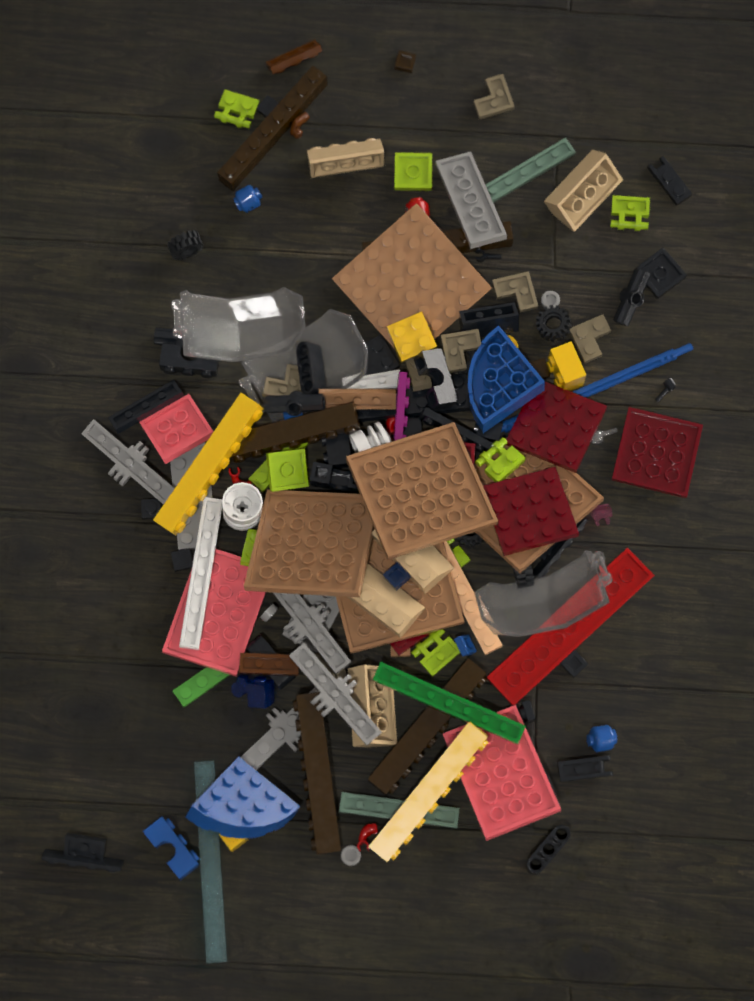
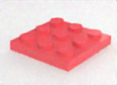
(177, 428)

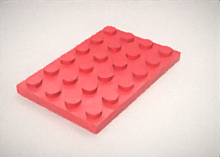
(227, 618)
(506, 782)

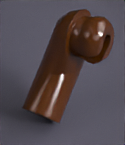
(296, 124)

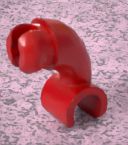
(390, 423)
(235, 479)
(366, 831)

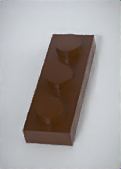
(294, 57)
(267, 664)

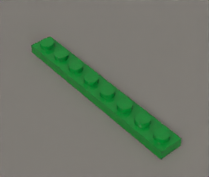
(449, 703)

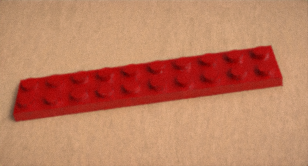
(548, 649)

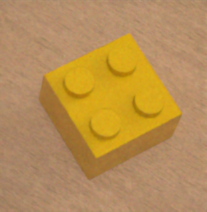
(411, 336)
(566, 367)

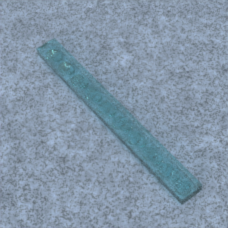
(211, 875)

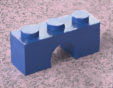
(161, 833)

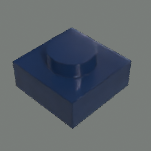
(396, 576)

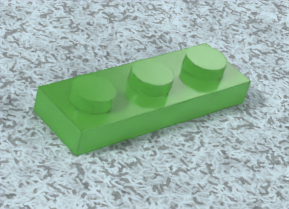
(198, 685)

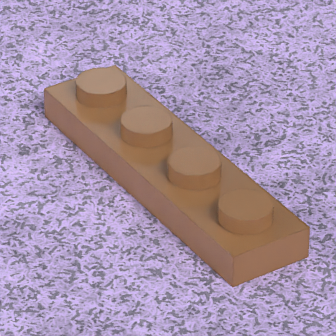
(360, 397)

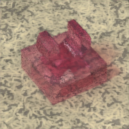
(601, 511)

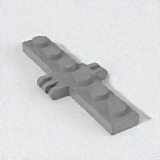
(129, 461)
(308, 623)
(335, 694)
(281, 732)

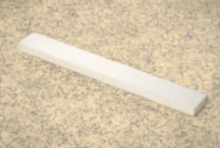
(201, 574)

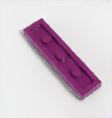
(401, 403)

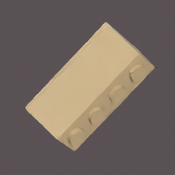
(345, 158)
(583, 189)
(424, 566)
(389, 607)
(377, 703)

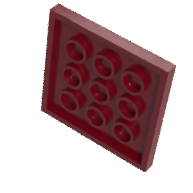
(557, 427)
(657, 452)
(531, 511)

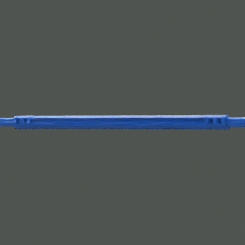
(620, 376)

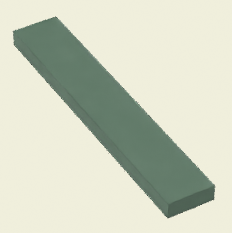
(530, 169)
(387, 807)

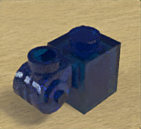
(258, 690)

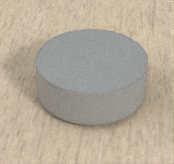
(550, 298)
(269, 613)
(350, 855)

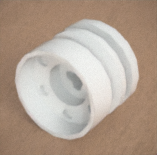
(362, 442)
(240, 496)

